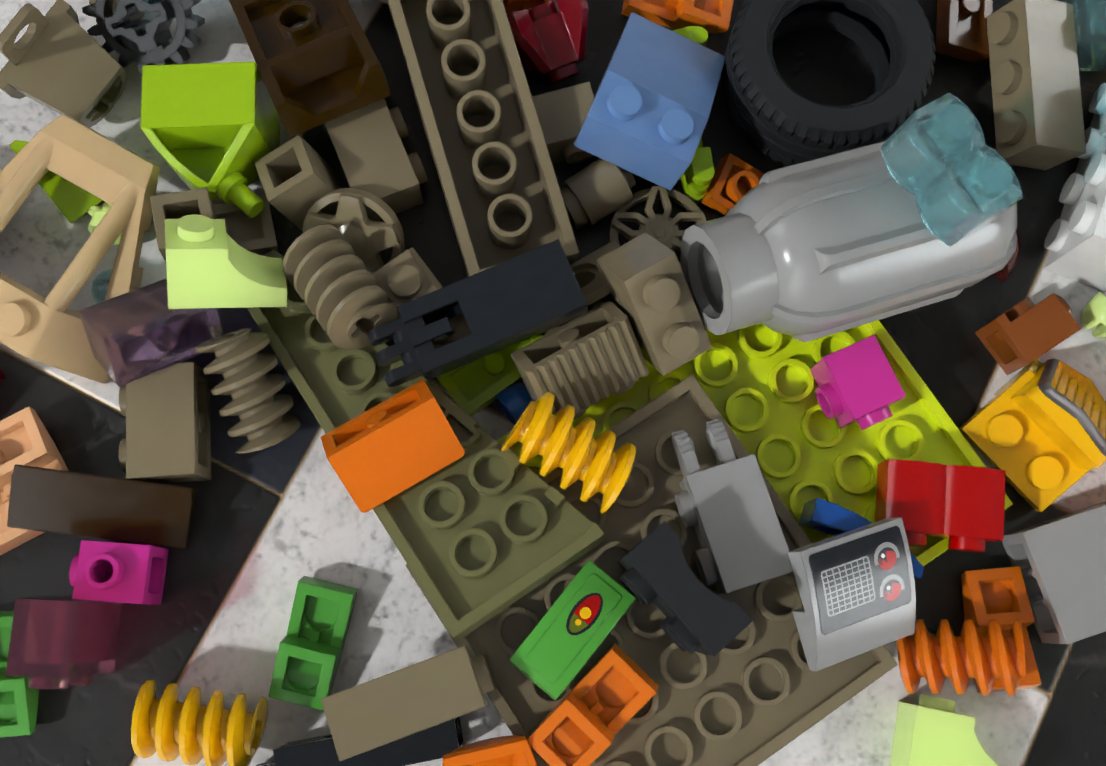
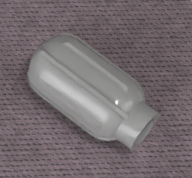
(830, 251)

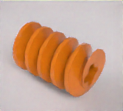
(962, 657)

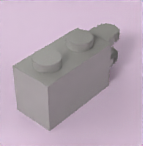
(730, 514)

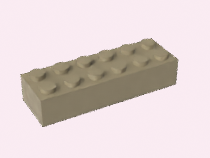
(482, 129)

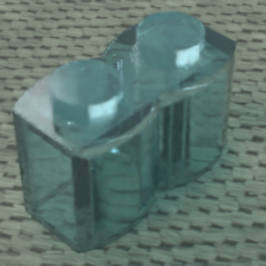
(950, 169)

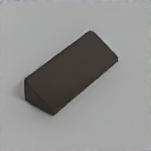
(100, 507)

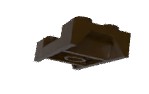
(315, 67)

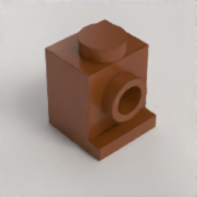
(1028, 331)

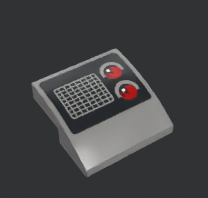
(854, 592)

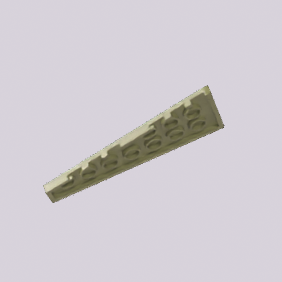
(470, 531)

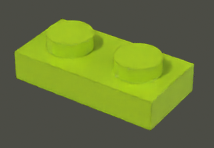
(480, 381)

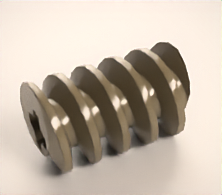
(337, 287)
(251, 388)

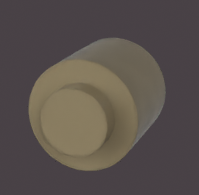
(596, 192)

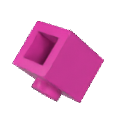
(857, 384)
(119, 572)

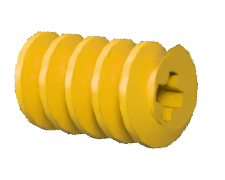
(572, 450)
(196, 729)

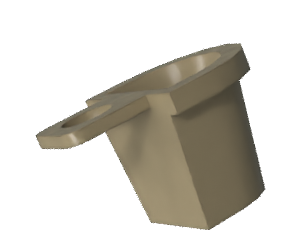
(59, 64)

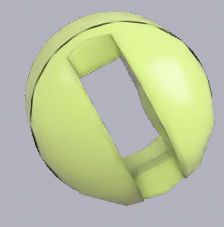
(1095, 315)

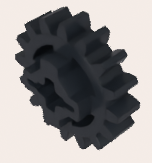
(150, 36)

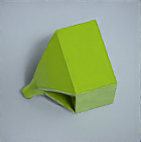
(211, 126)

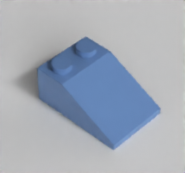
(652, 102)

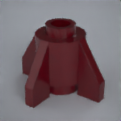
(551, 38)

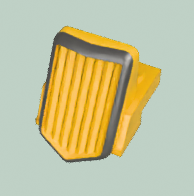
(1042, 430)

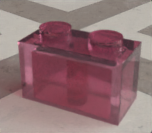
(63, 641)

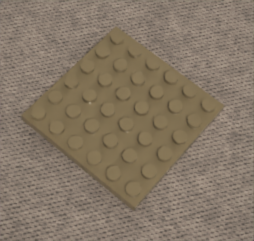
(706, 706)

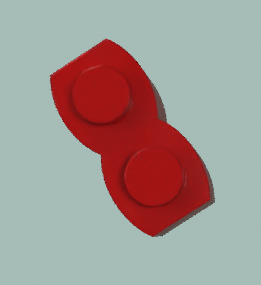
(943, 502)

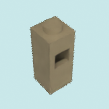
(407, 701)

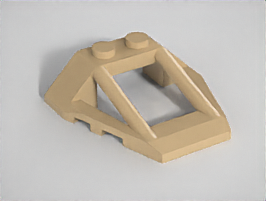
(45, 326)

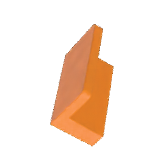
(392, 446)

